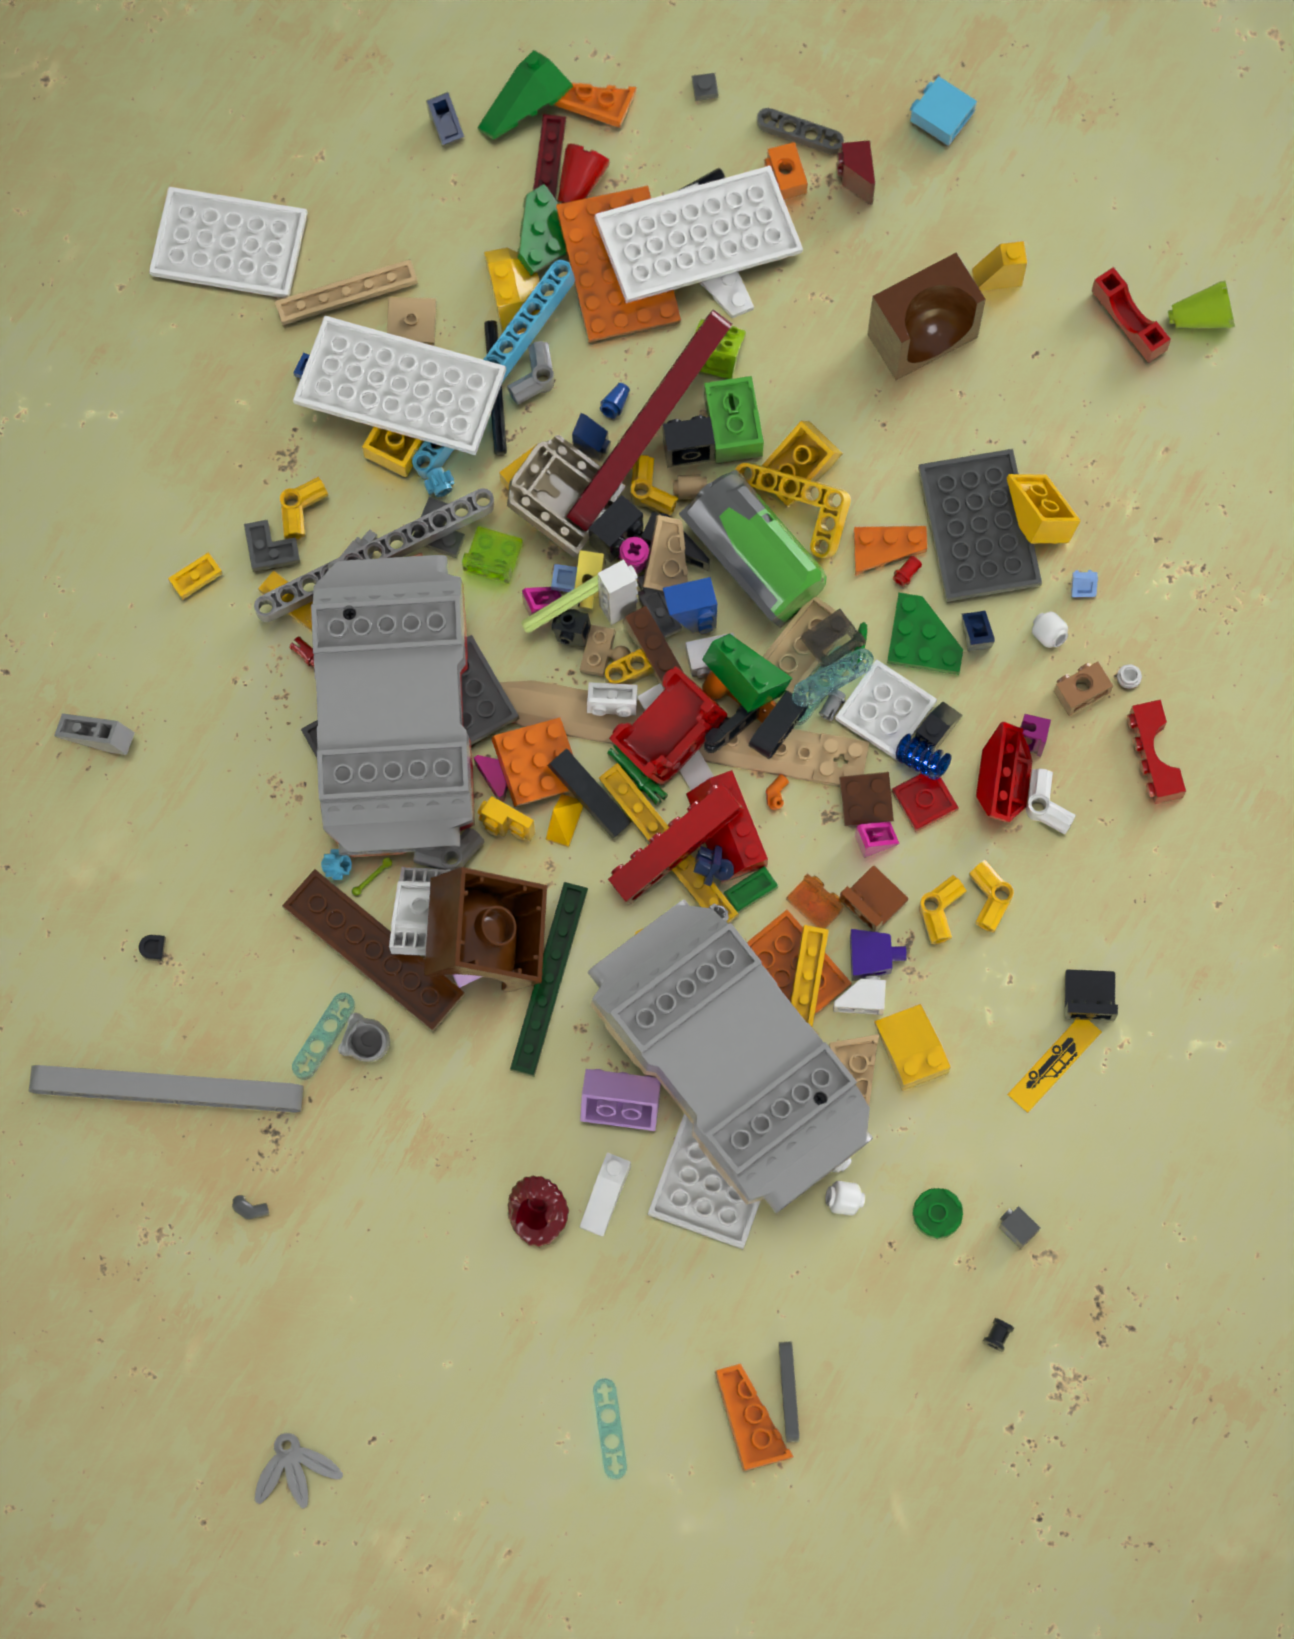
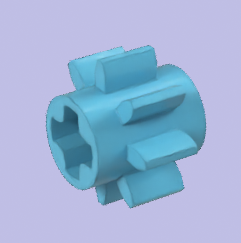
(439, 482)
(336, 865)

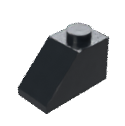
(938, 725)

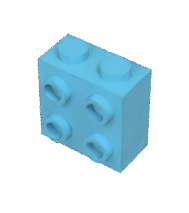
(942, 110)

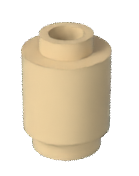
(688, 486)

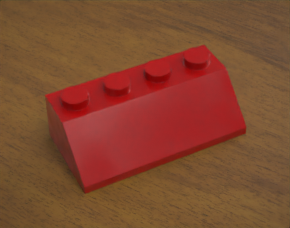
(739, 836)

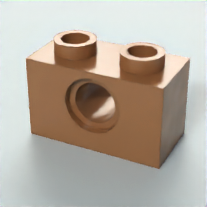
(1075, 699)

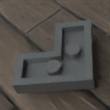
(448, 544)
(268, 554)

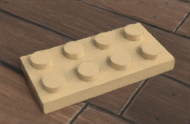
(789, 650)

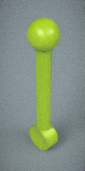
(386, 863)

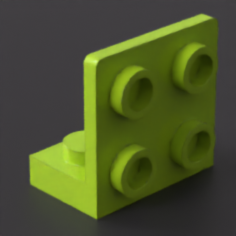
(724, 357)

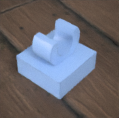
(563, 578)
(1084, 584)

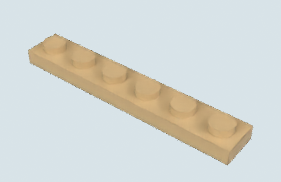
(346, 292)

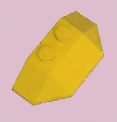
(509, 284)

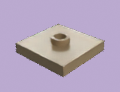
(412, 318)

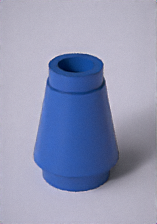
(614, 402)

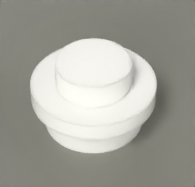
(1129, 676)

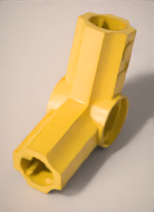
(655, 498)
(293, 515)
(990, 883)
(942, 896)

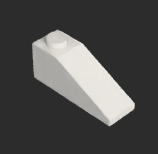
(605, 1194)

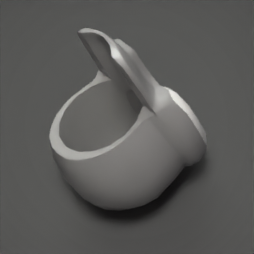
(364, 1039)

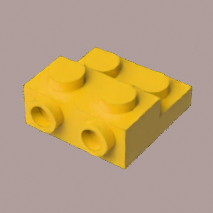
(500, 817)

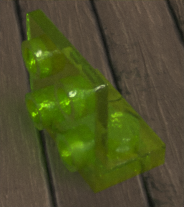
(492, 555)

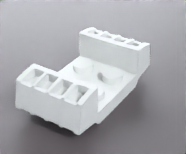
(411, 911)

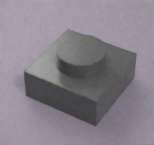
(704, 86)

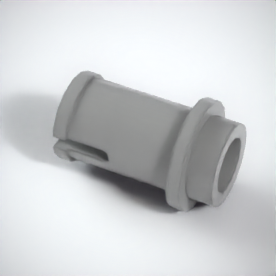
(832, 705)

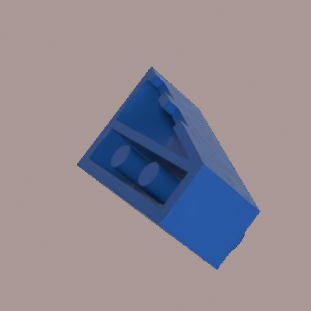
(693, 605)

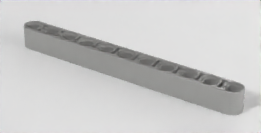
(382, 545)
(166, 1088)

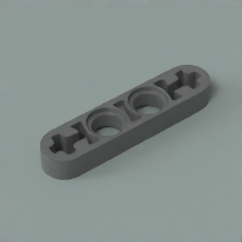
(798, 134)
(789, 1391)

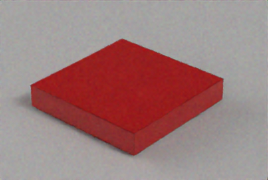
(924, 800)

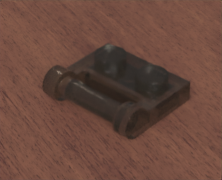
(828, 633)

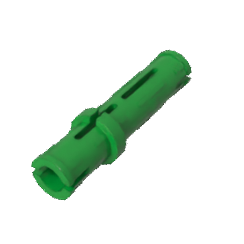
(644, 783)

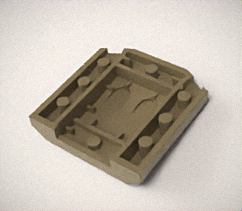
(548, 489)

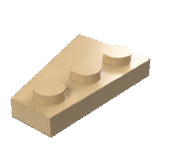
(859, 1059)

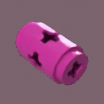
(635, 553)

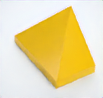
(564, 820)

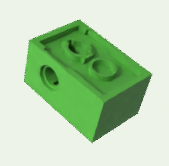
(734, 419)

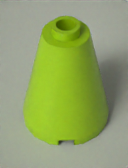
(1204, 309)

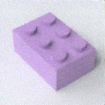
(620, 1099)

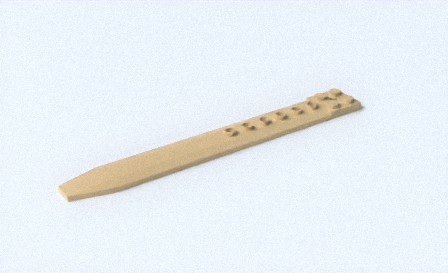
(800, 756)

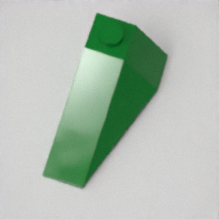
(529, 88)

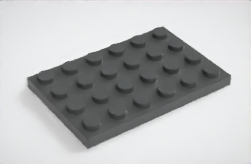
(977, 526)

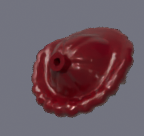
(537, 1210)

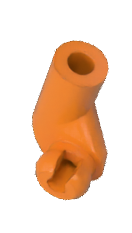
(773, 792)

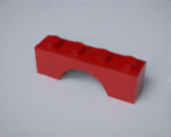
(1143, 333)
(1164, 781)

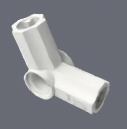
(1040, 792)

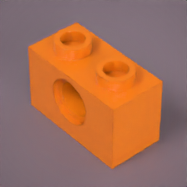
(787, 158)

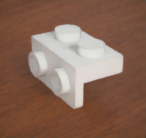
(612, 699)

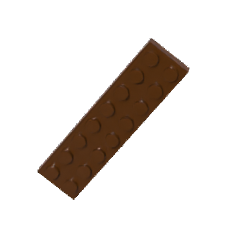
(366, 947)

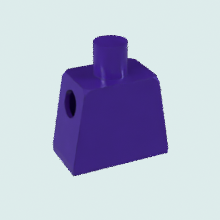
(873, 954)

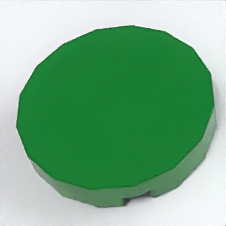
(937, 1213)

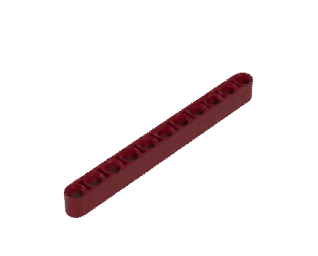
(649, 420)

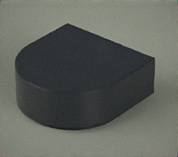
(152, 947)

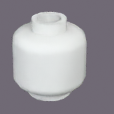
(1050, 629)
(844, 1198)

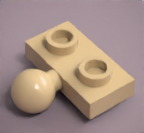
(599, 650)

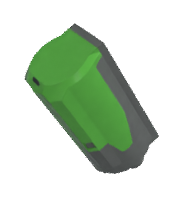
(755, 547)

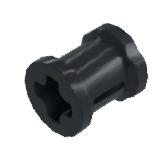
(998, 1334)

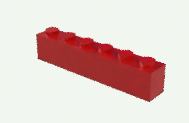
(676, 843)

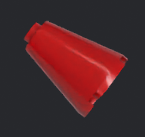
(580, 173)

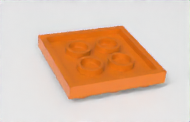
(525, 759)

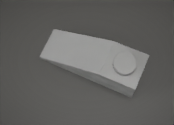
(95, 733)

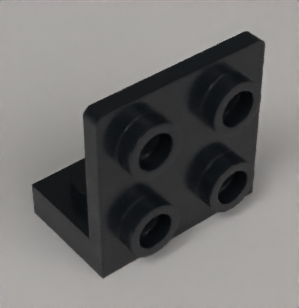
(1090, 995)

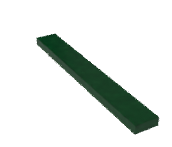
(546, 993)

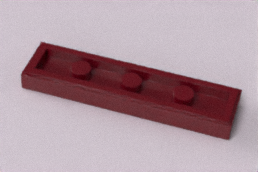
(550, 152)

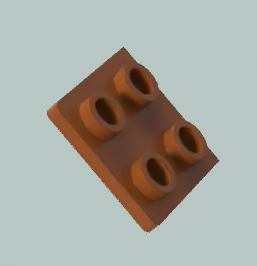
(873, 899)

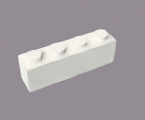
(617, 591)

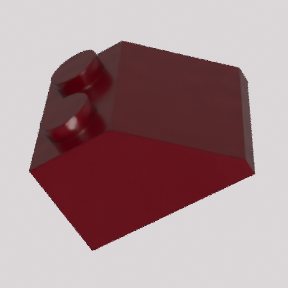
(856, 169)

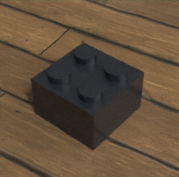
(688, 441)
(615, 526)

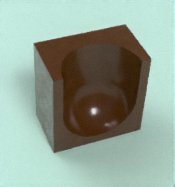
(926, 316)
(486, 927)

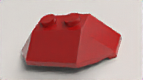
(1004, 773)

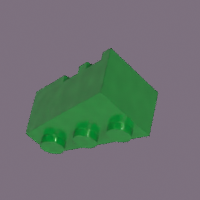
(745, 672)

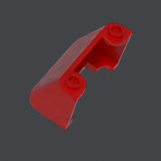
(669, 728)

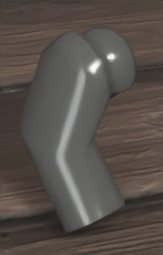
(247, 1210)

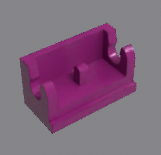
(1036, 729)

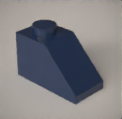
(590, 437)

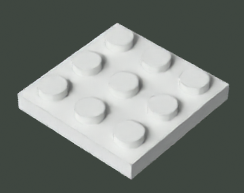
(885, 708)

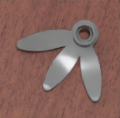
(291, 1460)

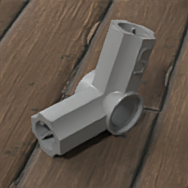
(540, 365)
(469, 843)

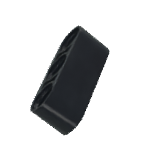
(777, 726)

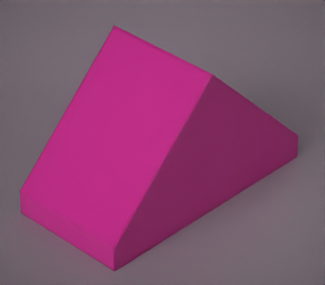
(538, 598)
(493, 775)
(875, 837)

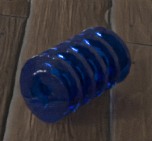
(922, 757)

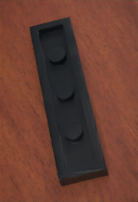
(589, 793)

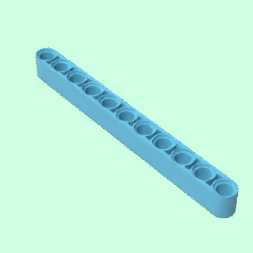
(510, 338)

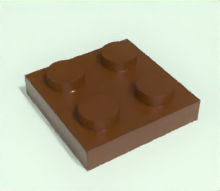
(866, 798)

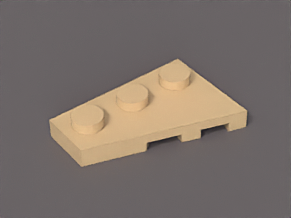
(666, 556)

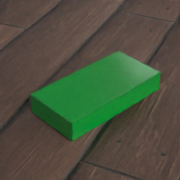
(751, 889)

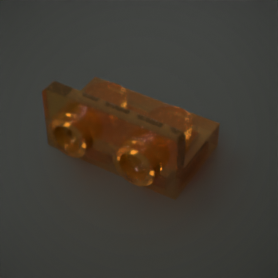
(815, 902)

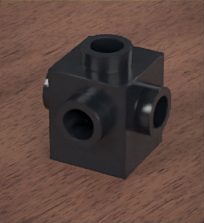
(572, 627)

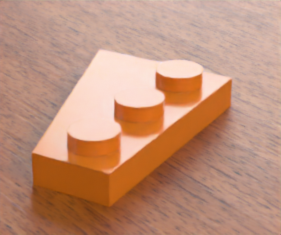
(887, 544)

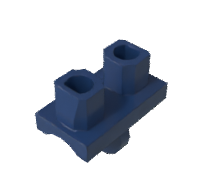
(710, 863)

